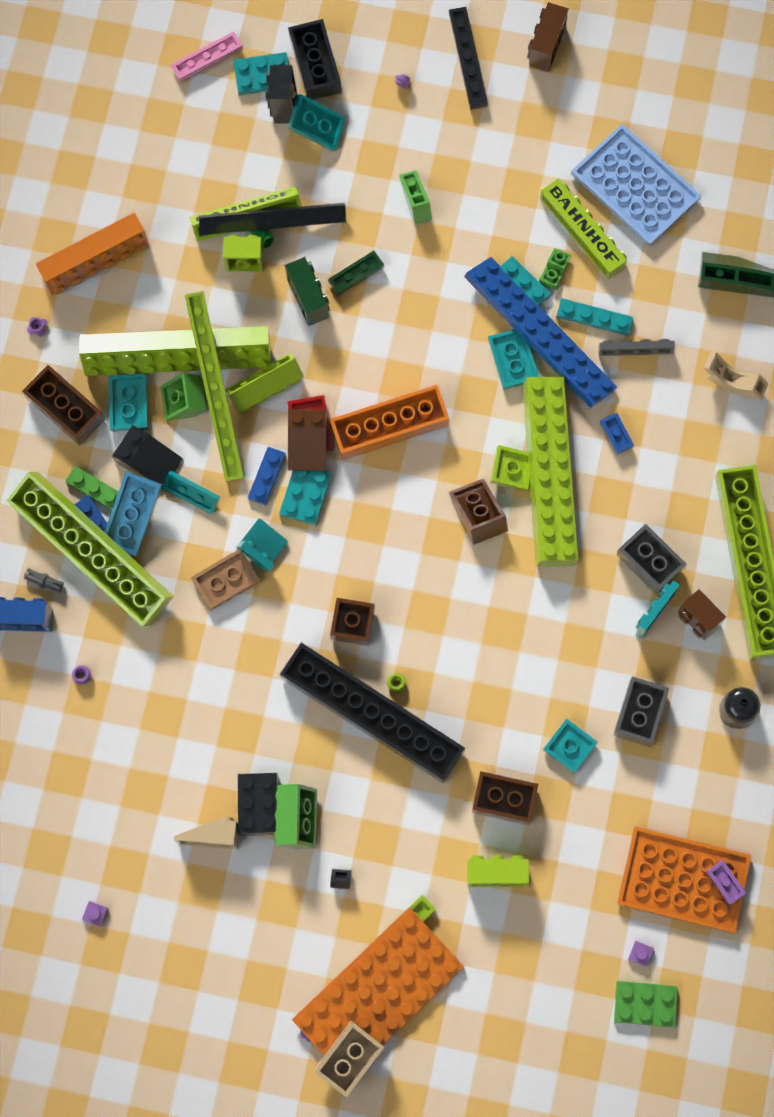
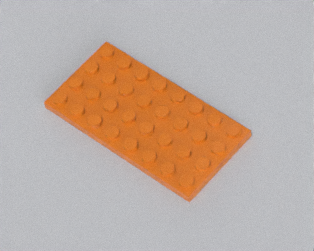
(381, 984)

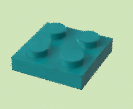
(570, 746)

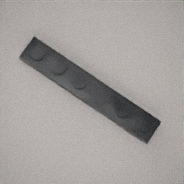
(468, 58)

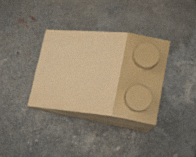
(214, 834)

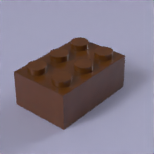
(547, 36)
(505, 798)

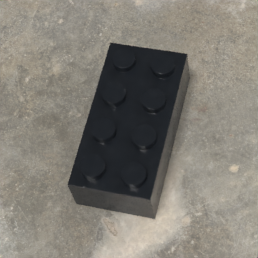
(315, 59)

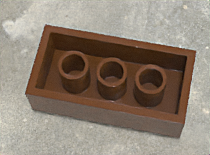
(63, 405)

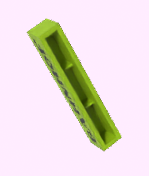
(279, 199)
(583, 228)

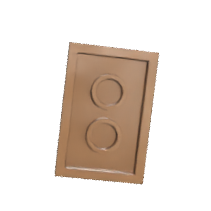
(225, 579)

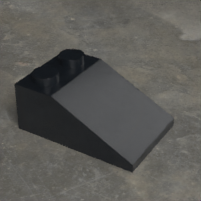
(146, 456)

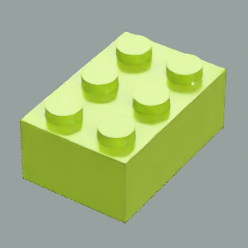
(498, 871)

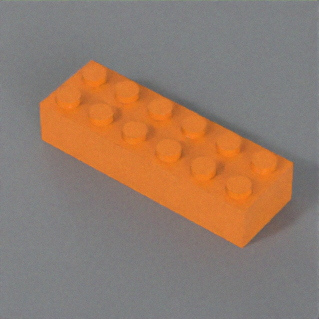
(93, 254)
(389, 422)

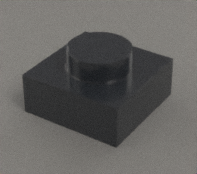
(340, 879)

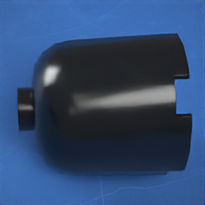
(735, 714)

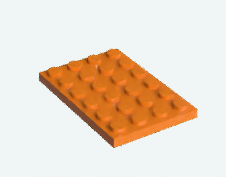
(671, 880)

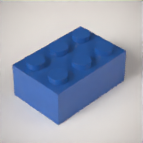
(25, 615)

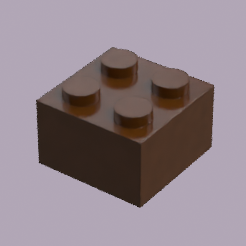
(701, 615)
(352, 621)

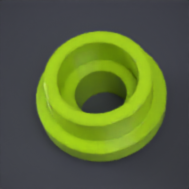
(396, 676)

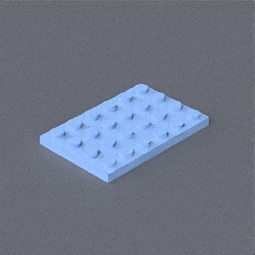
(636, 184)

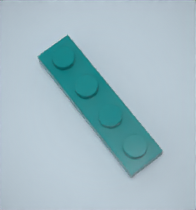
(594, 317)

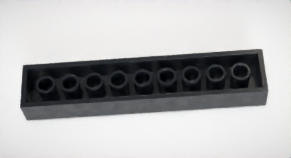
(372, 713)

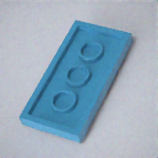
(132, 512)

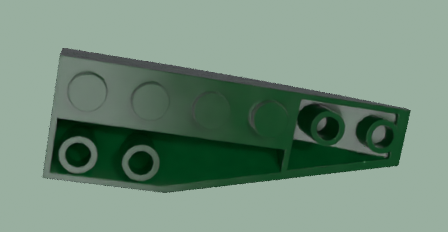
(735, 275)

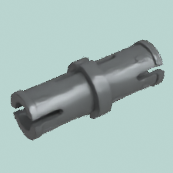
(43, 580)

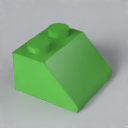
(183, 397)

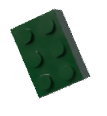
(307, 291)

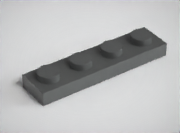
(644, 347)

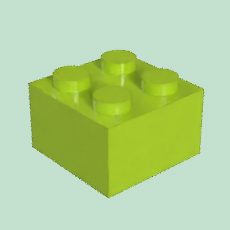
(243, 253)

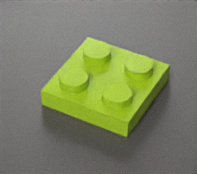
(510, 468)

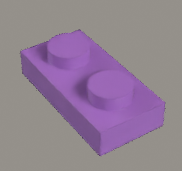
(725, 882)

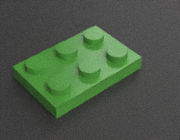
(645, 1004)

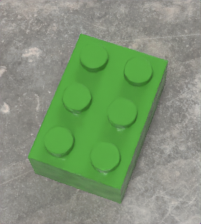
(296, 816)

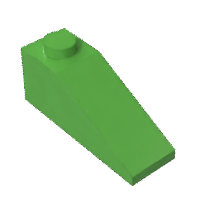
(416, 197)

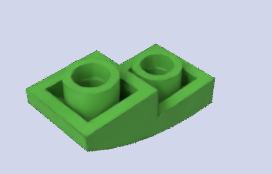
(554, 269)

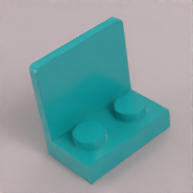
(262, 544)

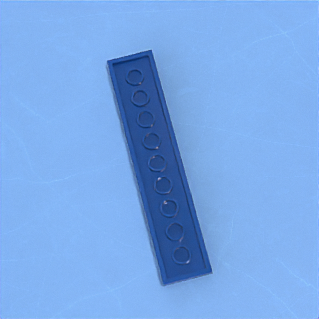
(541, 332)

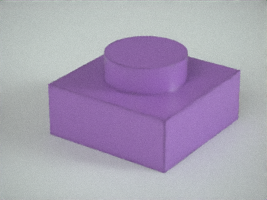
(95, 913)
(640, 953)

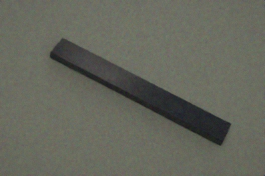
(272, 218)

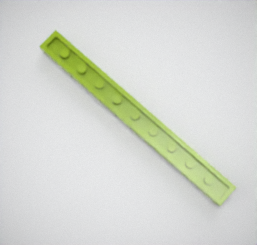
(214, 386)

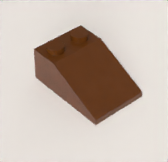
(307, 440)
(479, 511)

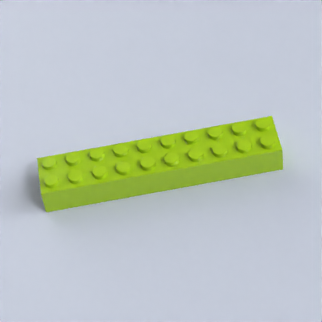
(171, 351)
(550, 471)
(90, 548)
(749, 555)

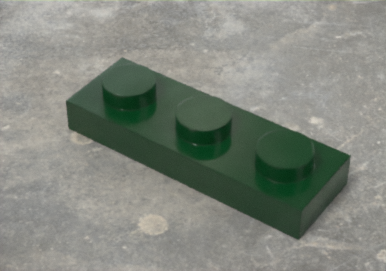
(356, 273)

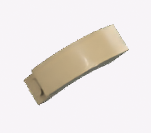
(734, 380)

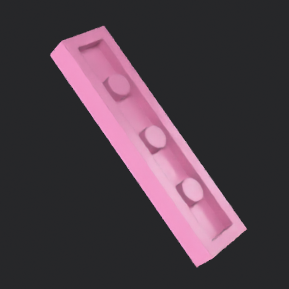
(206, 56)

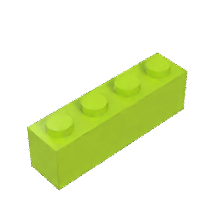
(264, 383)

